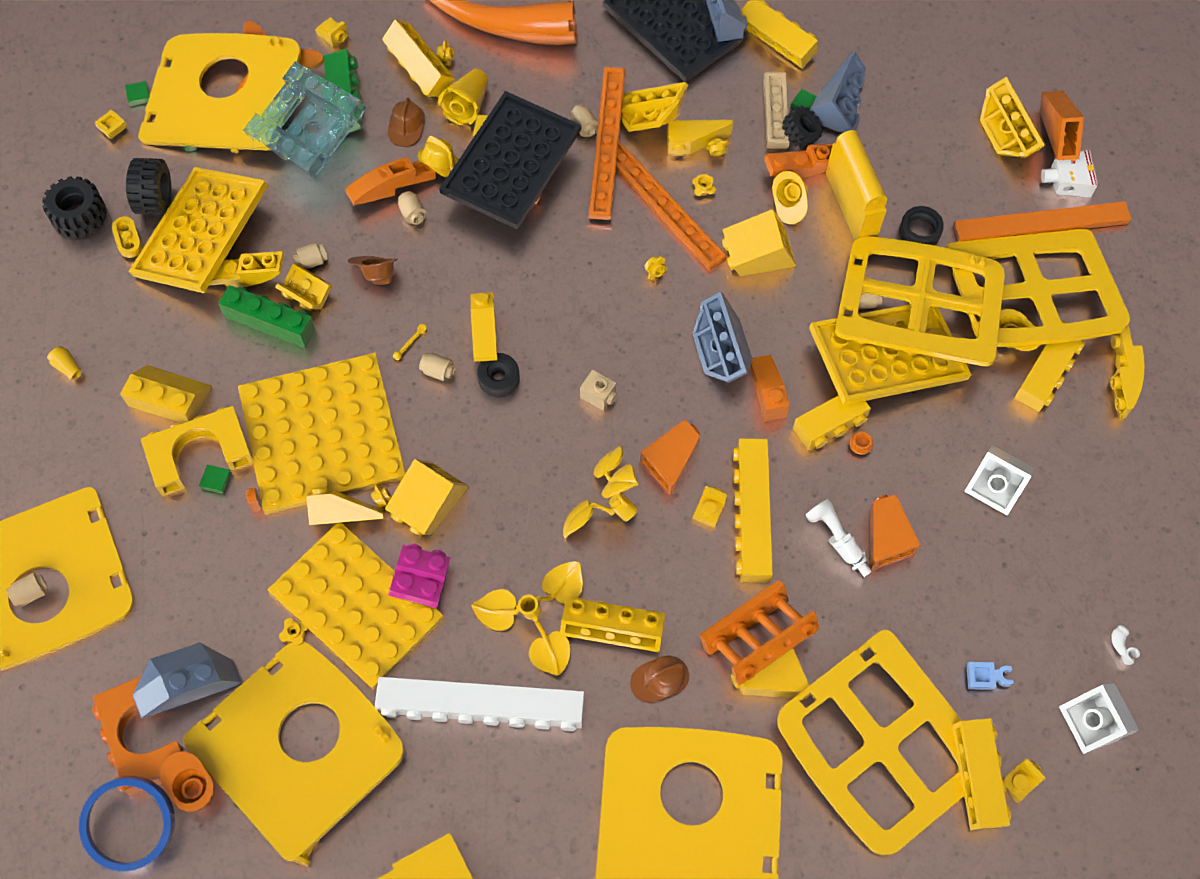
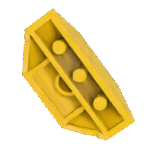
(653, 106)
(1009, 122)

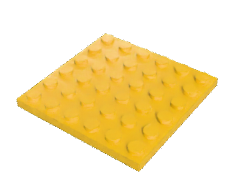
(320, 431)

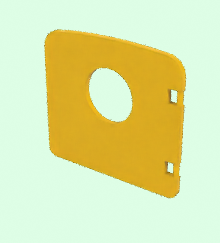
(194, 119)
(65, 540)
(284, 797)
(647, 843)

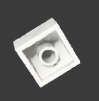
(999, 479)
(1099, 718)

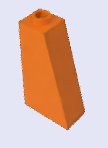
(1062, 124)

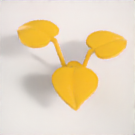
(619, 482)
(498, 610)

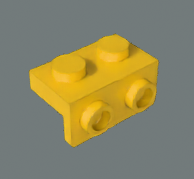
(305, 288)

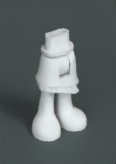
(842, 539)

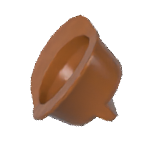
(406, 123)
(375, 269)
(659, 679)

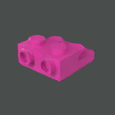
(419, 575)

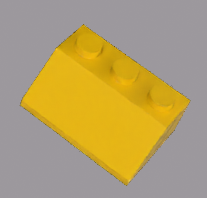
(165, 394)

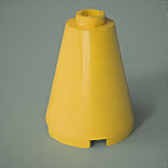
(464, 97)

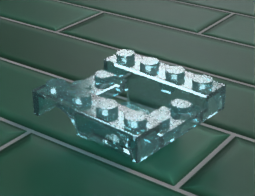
(327, 107)

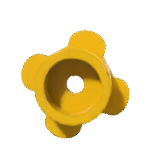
(445, 53)
(717, 147)
(706, 180)
(655, 267)
(381, 496)
(298, 636)

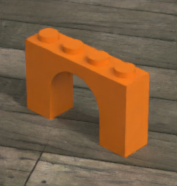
(115, 710)

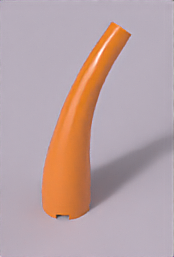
(532, 23)

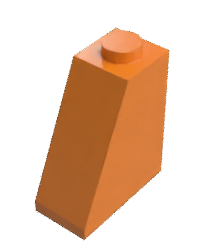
(671, 454)
(889, 532)

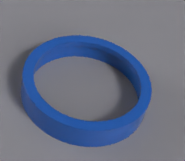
(168, 822)

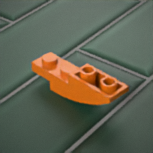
(804, 163)
(386, 178)

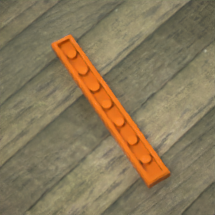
(607, 144)
(668, 209)
(1043, 221)

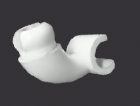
(1118, 640)

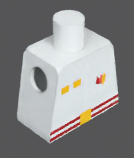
(1072, 176)

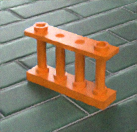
(748, 615)

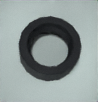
(926, 214)

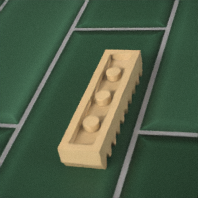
(775, 109)

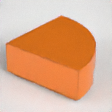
(253, 499)

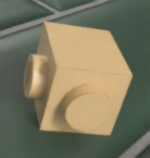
(598, 390)

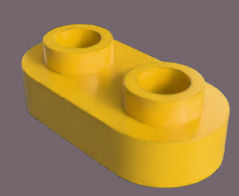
(127, 238)

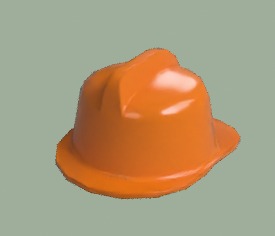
(186, 781)

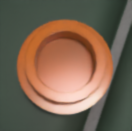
(861, 443)

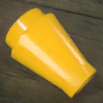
(64, 362)

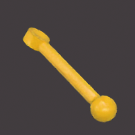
(421, 330)

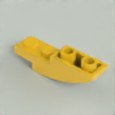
(249, 269)
(1129, 376)

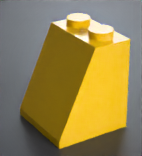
(758, 245)
(425, 497)

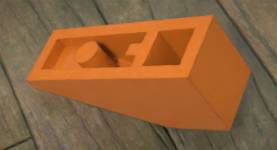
(769, 388)

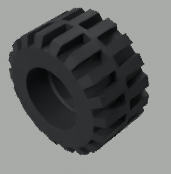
(148, 186)
(69, 193)

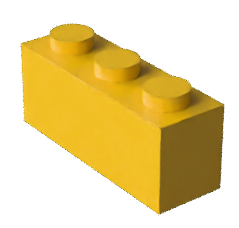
(828, 421)

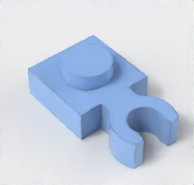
(984, 675)

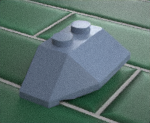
(721, 340)
(183, 678)

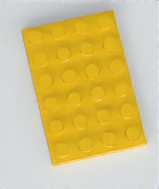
(198, 229)
(875, 371)
(344, 601)

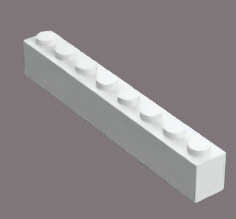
(479, 703)

